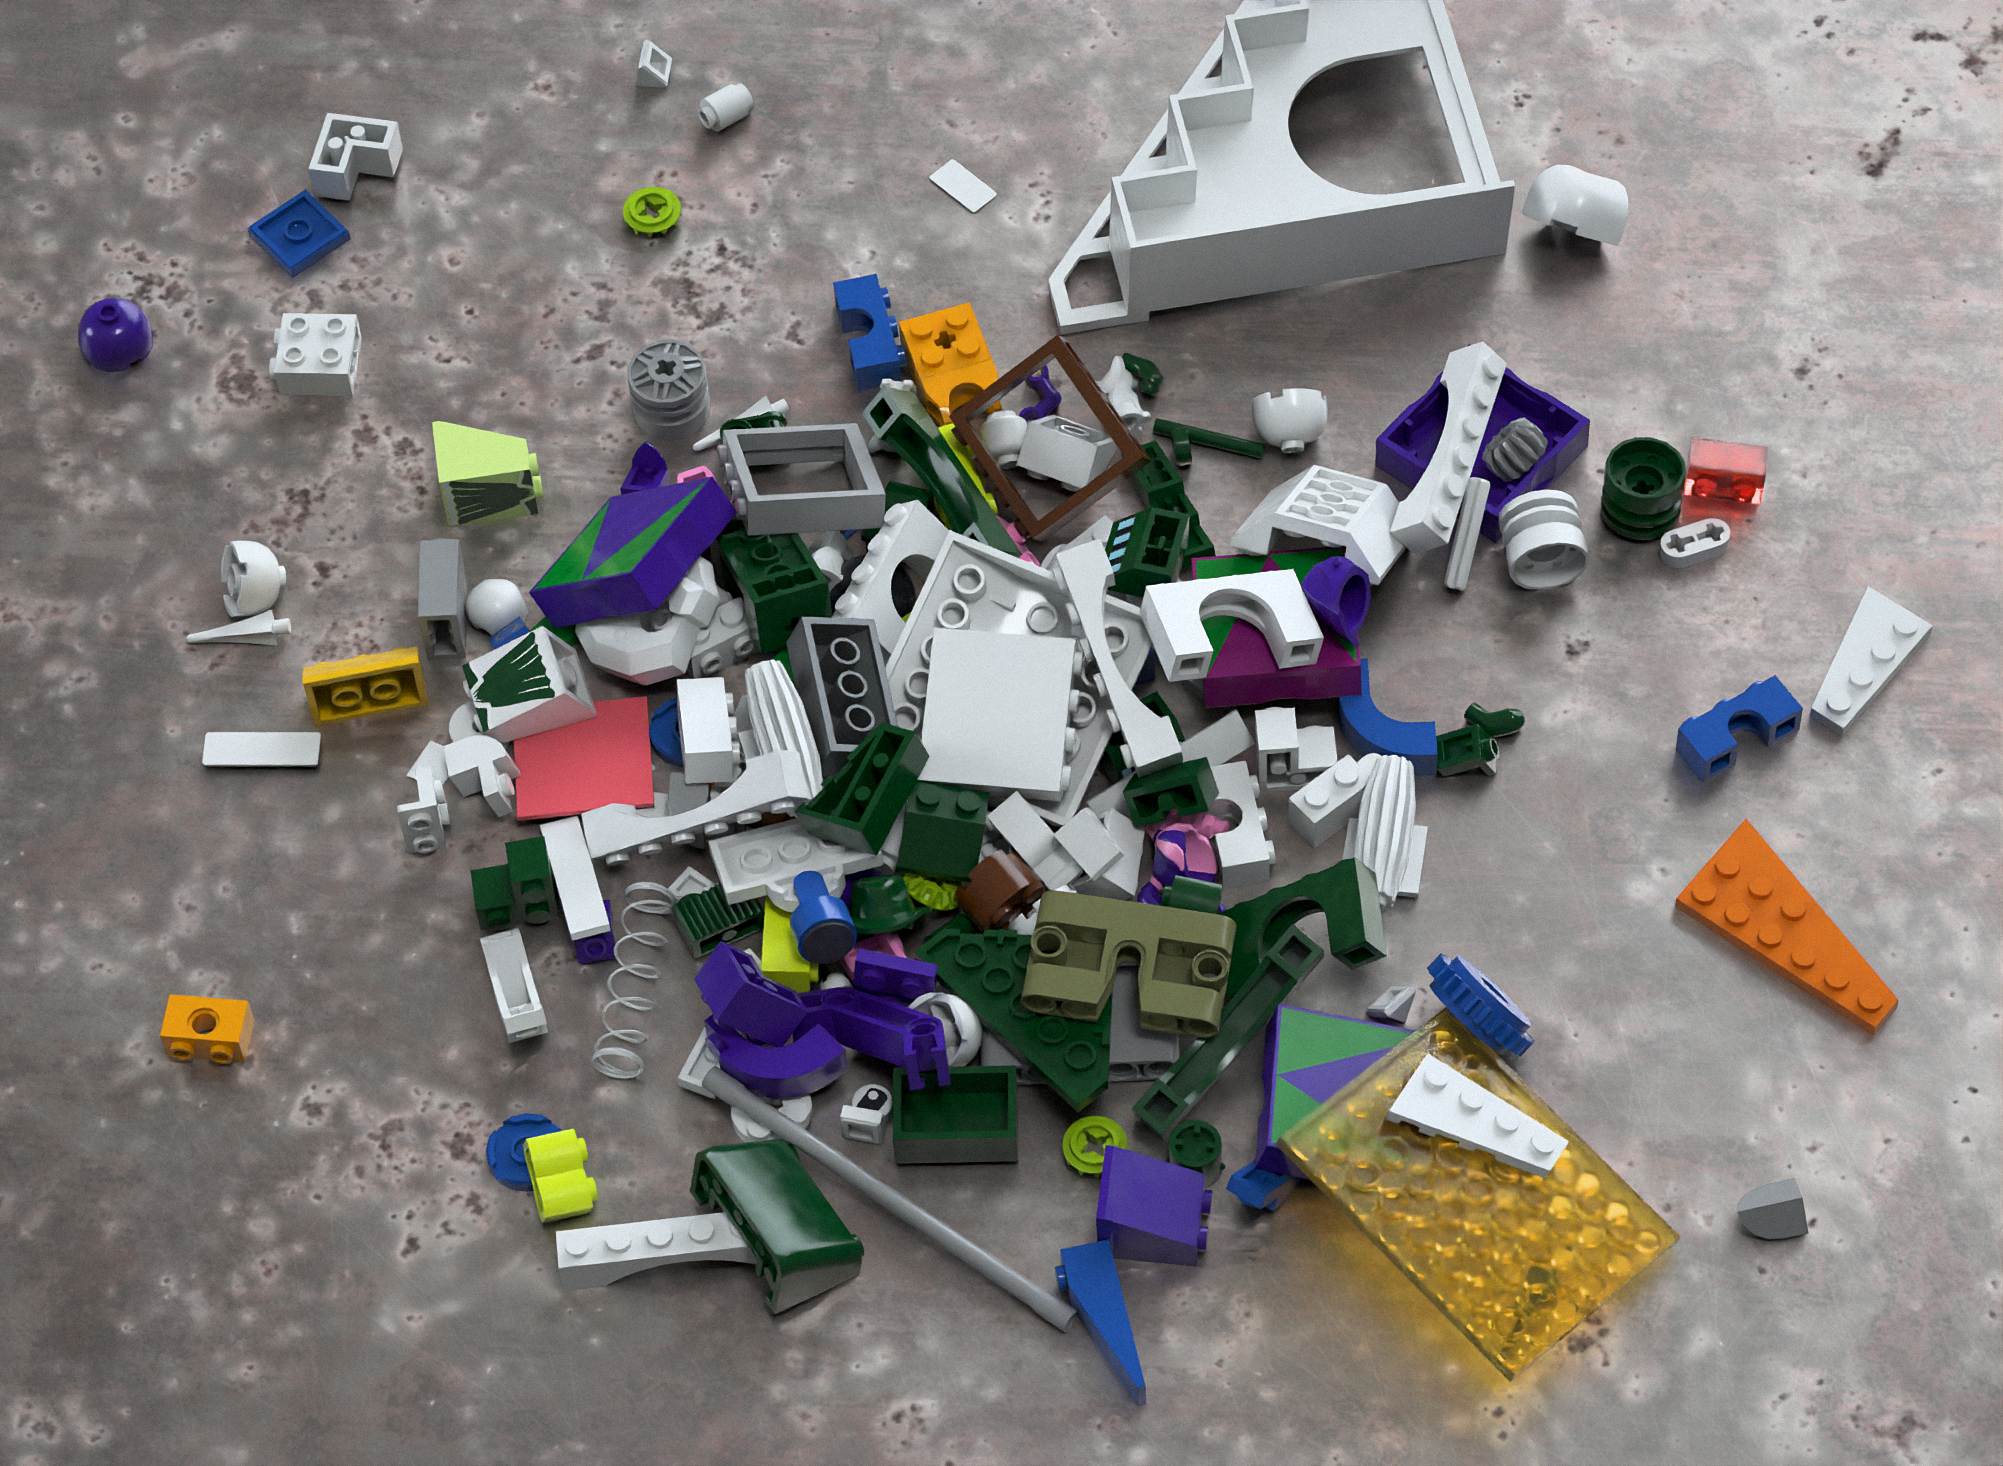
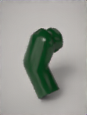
(1145, 369)

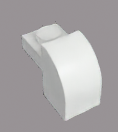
(483, 765)

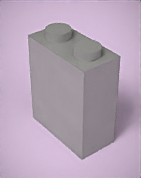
(442, 599)

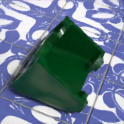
(780, 1217)

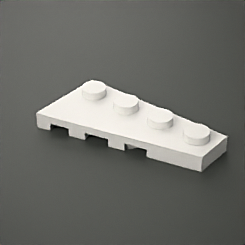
(1869, 657)
(1459, 1109)

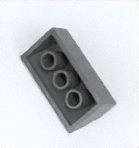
(840, 683)

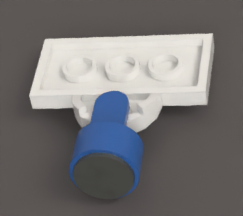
(799, 877)

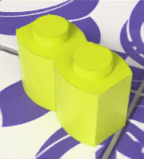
(559, 1175)

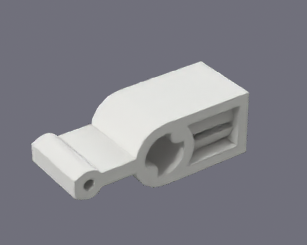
(1034, 842)

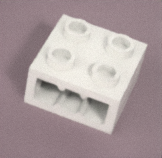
(316, 354)

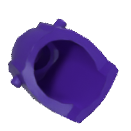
(1338, 596)

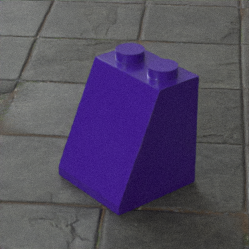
(1152, 1209)

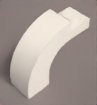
(513, 985)

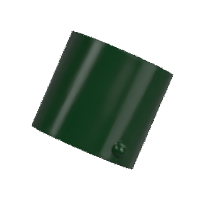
(1198, 1148)

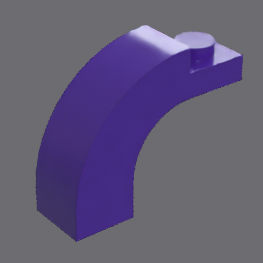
(778, 1071)

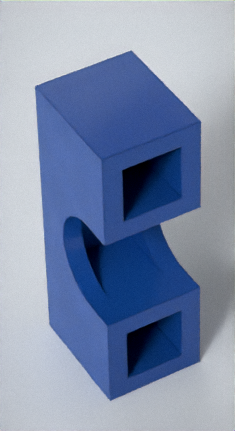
(863, 308)
(1762, 709)

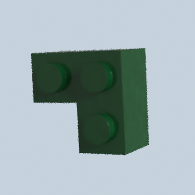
(518, 890)

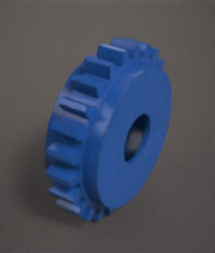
(1480, 1005)

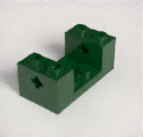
(776, 580)

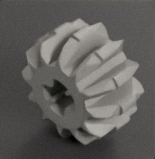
(1514, 449)

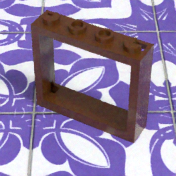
(1134, 455)

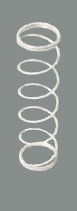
(612, 1071)

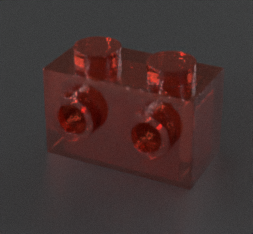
(1725, 470)

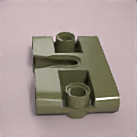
(1100, 933)

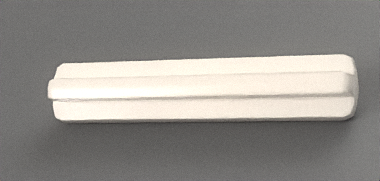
(1467, 533)

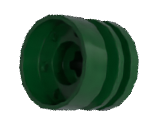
(1643, 488)

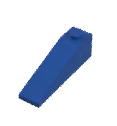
(1095, 1292)

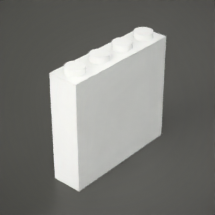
(1001, 712)

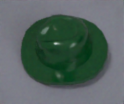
(883, 905)

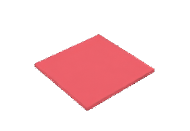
(587, 763)

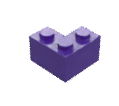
(748, 999)

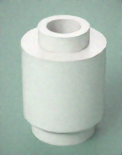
(725, 107)

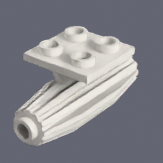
(779, 722)
(1386, 832)

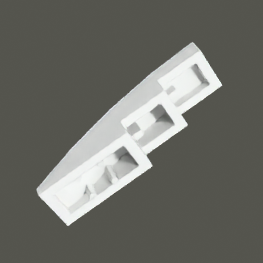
(575, 878)

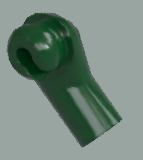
(1495, 723)

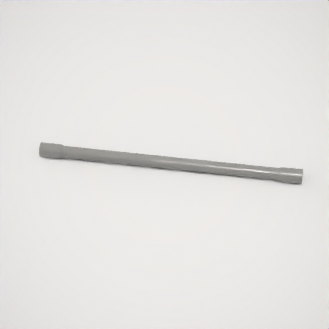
(1042, 1301)

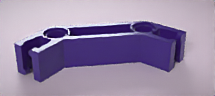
(879, 1030)

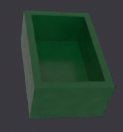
(959, 1121)

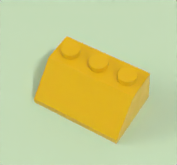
(365, 686)

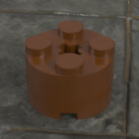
(999, 891)

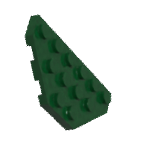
(990, 978)

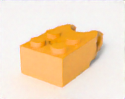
(948, 360)

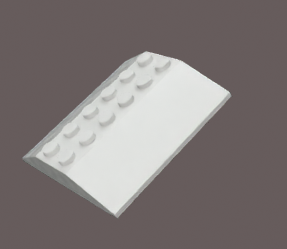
(1000, 593)

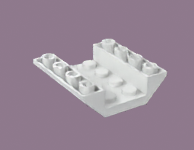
(1330, 508)

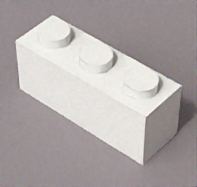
(707, 730)

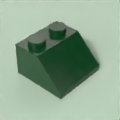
(942, 831)

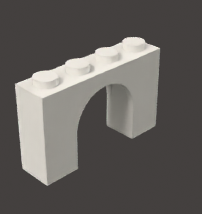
(907, 536)
(1265, 599)

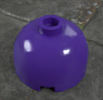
(114, 334)

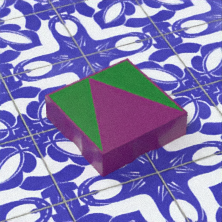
(1242, 660)

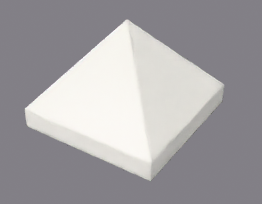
(1393, 1004)

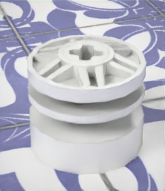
(1543, 539)

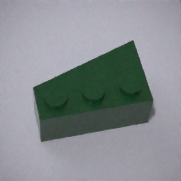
(868, 791)

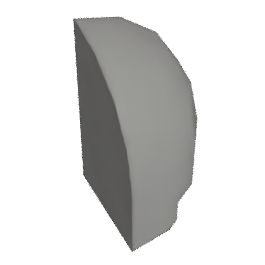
(1774, 1210)

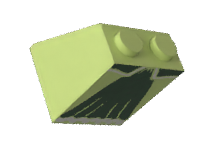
(484, 474)

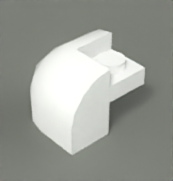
(1579, 203)

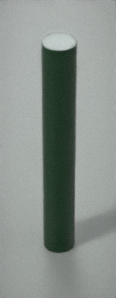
(1212, 438)

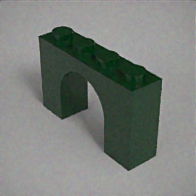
(1342, 891)

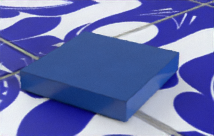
(299, 233)

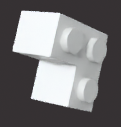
(352, 147)
(1288, 755)

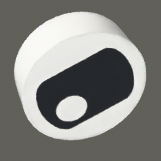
(874, 1098)

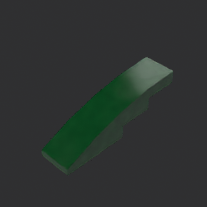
(1164, 489)

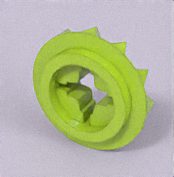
(657, 199)
(932, 890)
(1096, 1129)

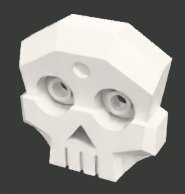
(641, 644)

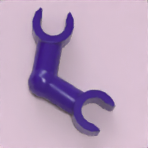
(1050, 396)

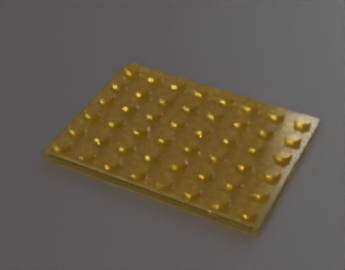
(1485, 1242)

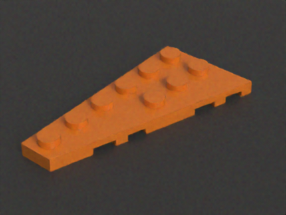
(1769, 914)

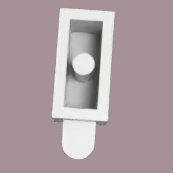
(1330, 799)

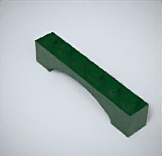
(907, 427)
(1241, 1020)

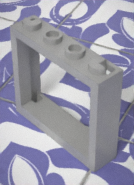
(802, 511)

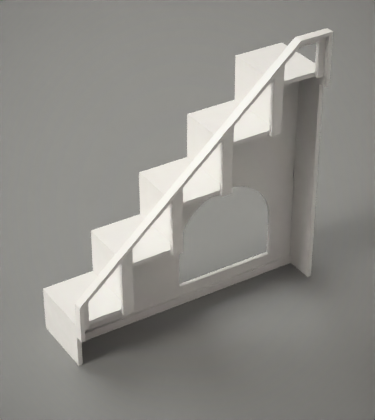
(1239, 207)

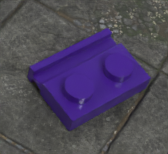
(893, 976)

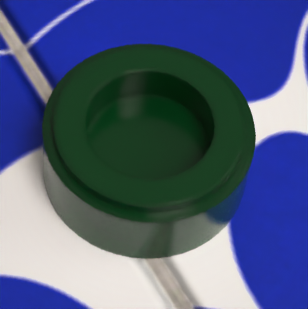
(1181, 446)

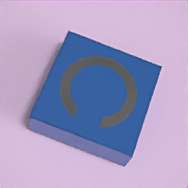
(509, 633)

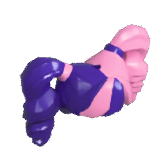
(1182, 850)

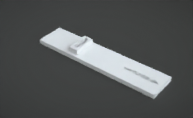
(1216, 742)

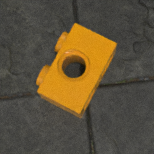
(191, 1015)

